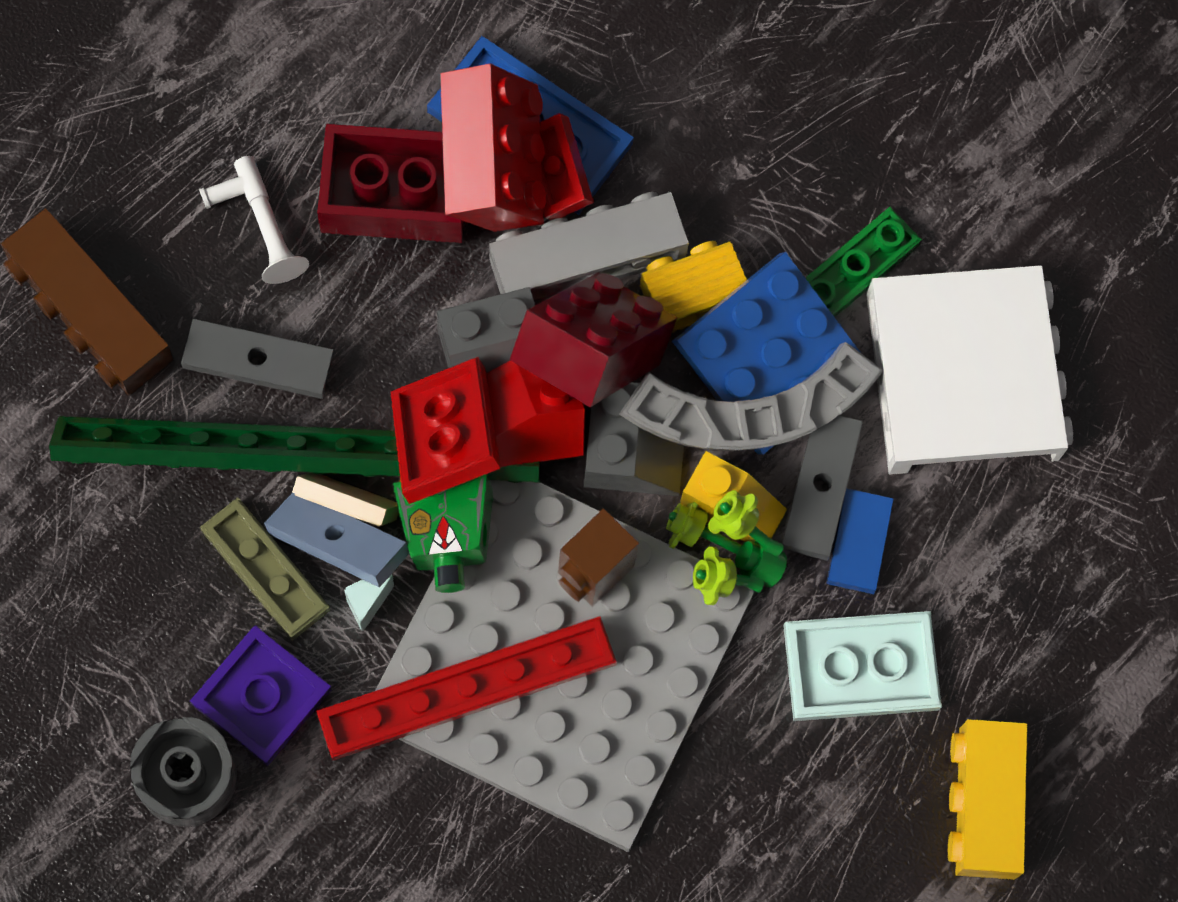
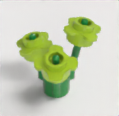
(737, 516)

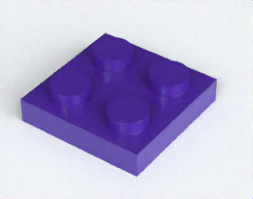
(261, 695)

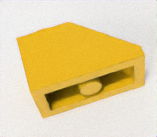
(716, 478)

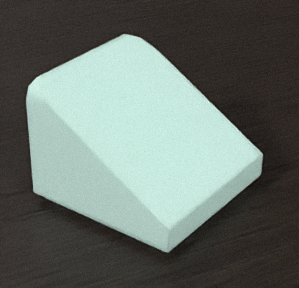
(366, 599)

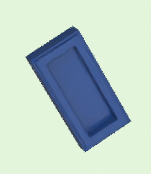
(860, 541)

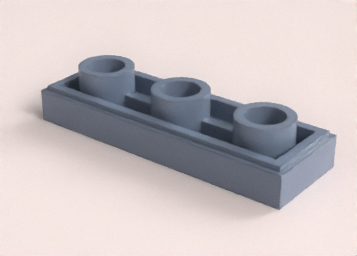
(337, 539)

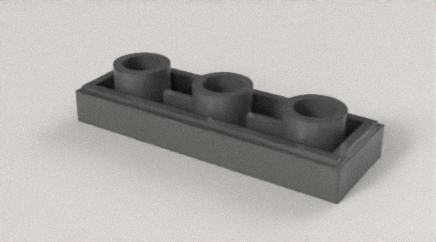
(229, 354)
(813, 512)

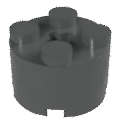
(179, 743)

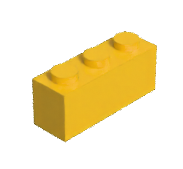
(989, 799)

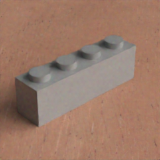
(604, 241)

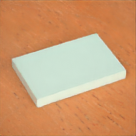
(862, 666)

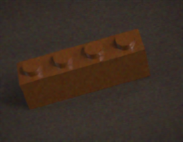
(87, 302)

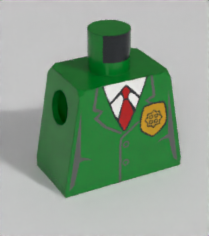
(448, 530)

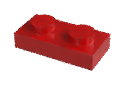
(562, 169)

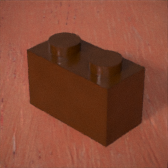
(596, 558)

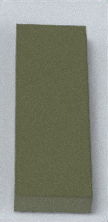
(265, 569)

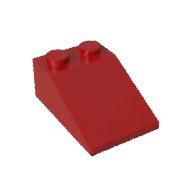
(533, 417)

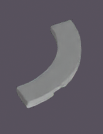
(755, 422)

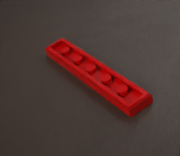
(466, 688)

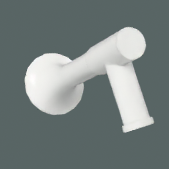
(282, 263)

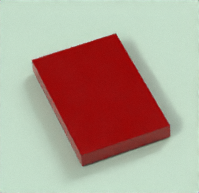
(444, 430)

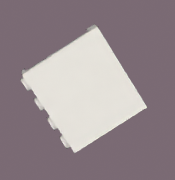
(967, 366)

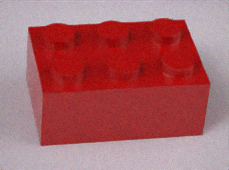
(492, 148)

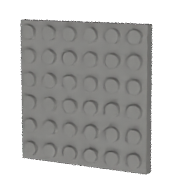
(596, 742)

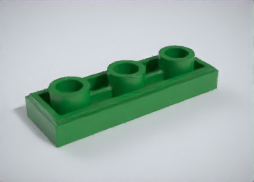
(874, 249)

